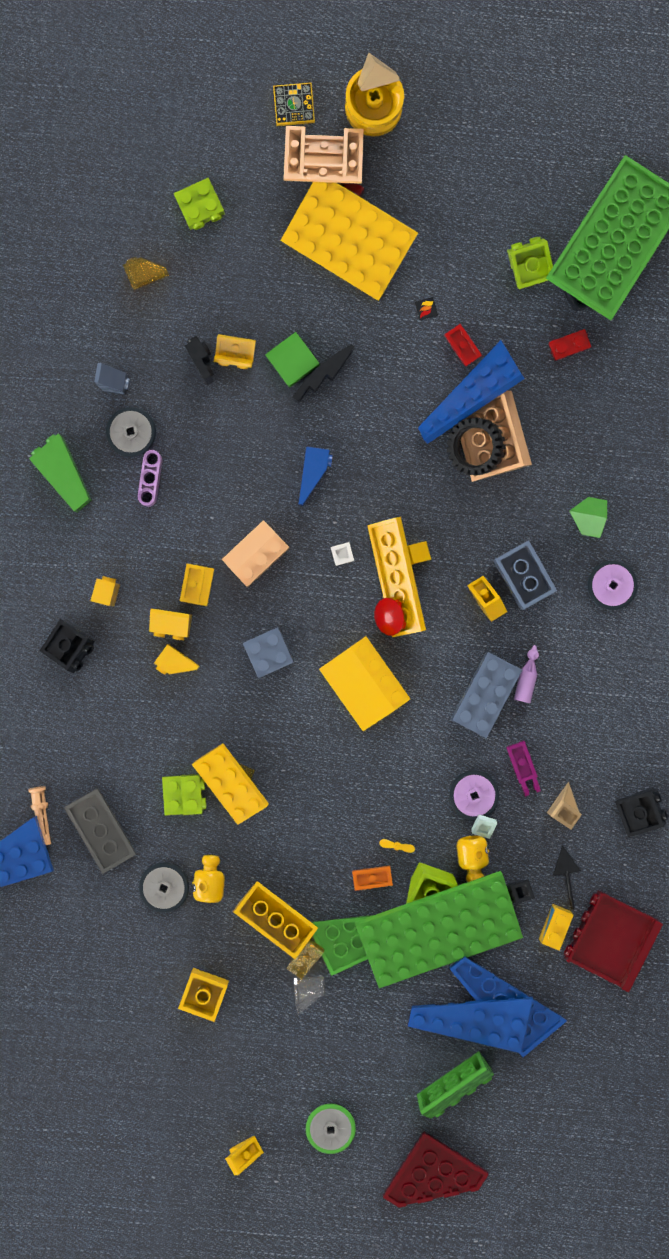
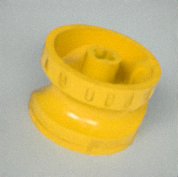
(374, 109)

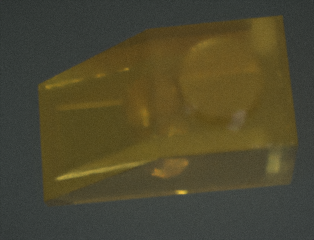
(143, 272)

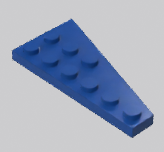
(488, 986)

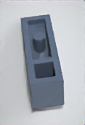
(111, 379)

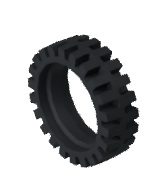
(454, 449)

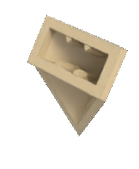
(376, 74)
(565, 808)

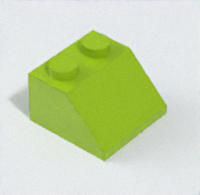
(429, 881)

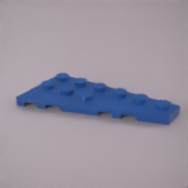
(483, 384)
(24, 854)
(483, 1022)

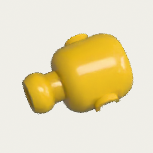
(472, 856)
(209, 882)

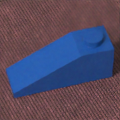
(314, 468)

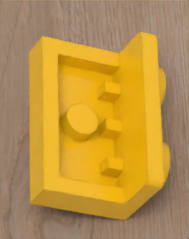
(234, 351)

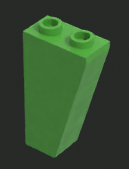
(61, 471)

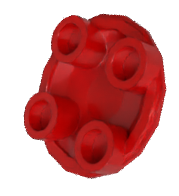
(389, 616)

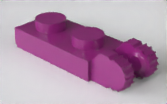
(523, 766)

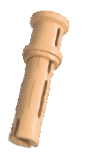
(39, 806)

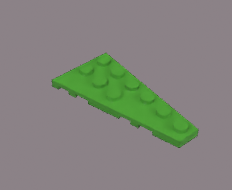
(341, 943)

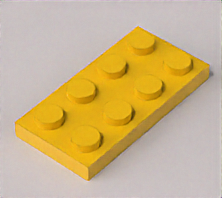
(230, 784)

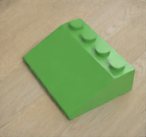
(454, 1085)

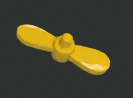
(397, 845)

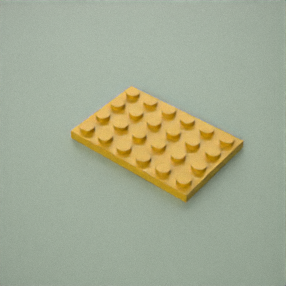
(349, 237)

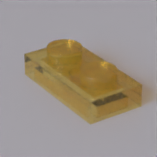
(306, 959)

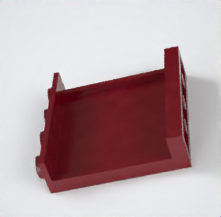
(613, 940)

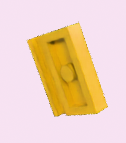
(197, 584)

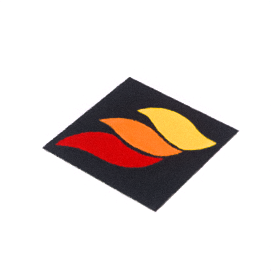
(426, 308)

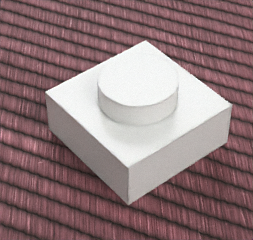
(342, 554)

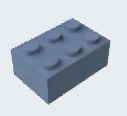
(524, 575)

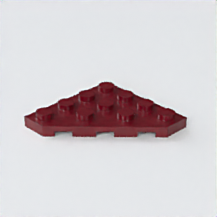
(433, 1172)

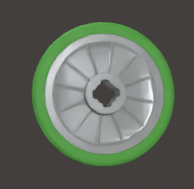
(330, 1141)

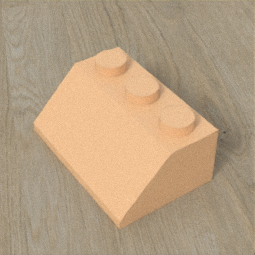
(255, 553)

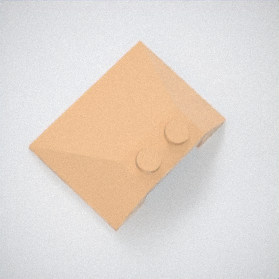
(323, 157)

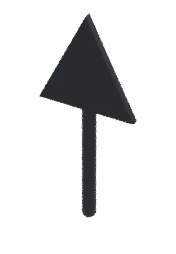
(566, 865)

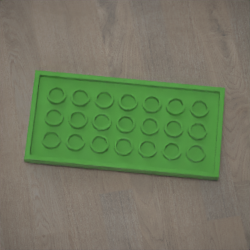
(615, 239)
(439, 929)

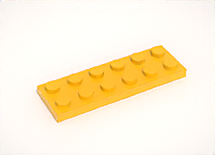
(396, 571)

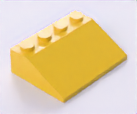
(364, 683)

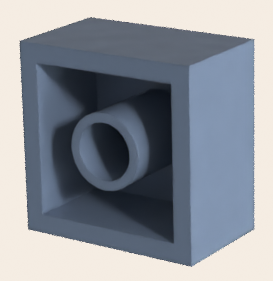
(268, 652)

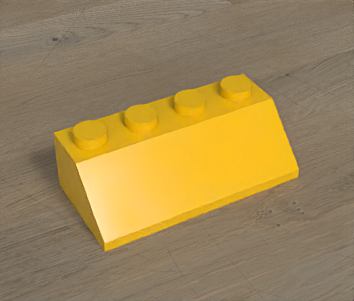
(275, 919)

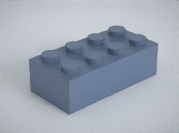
(486, 694)

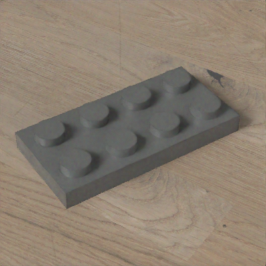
(100, 830)

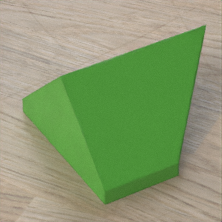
(590, 516)

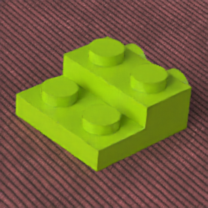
(199, 204)
(530, 262)
(183, 795)

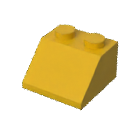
(170, 623)

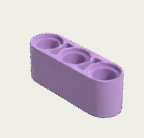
(150, 469)

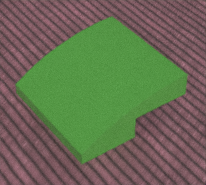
(292, 359)

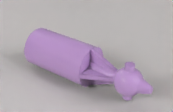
(527, 678)

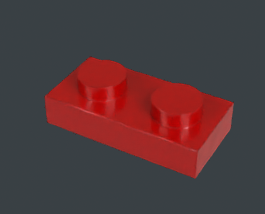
(463, 345)
(569, 345)

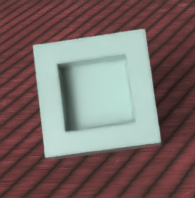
(484, 826)

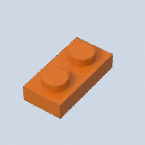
(372, 878)

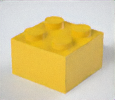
(203, 994)

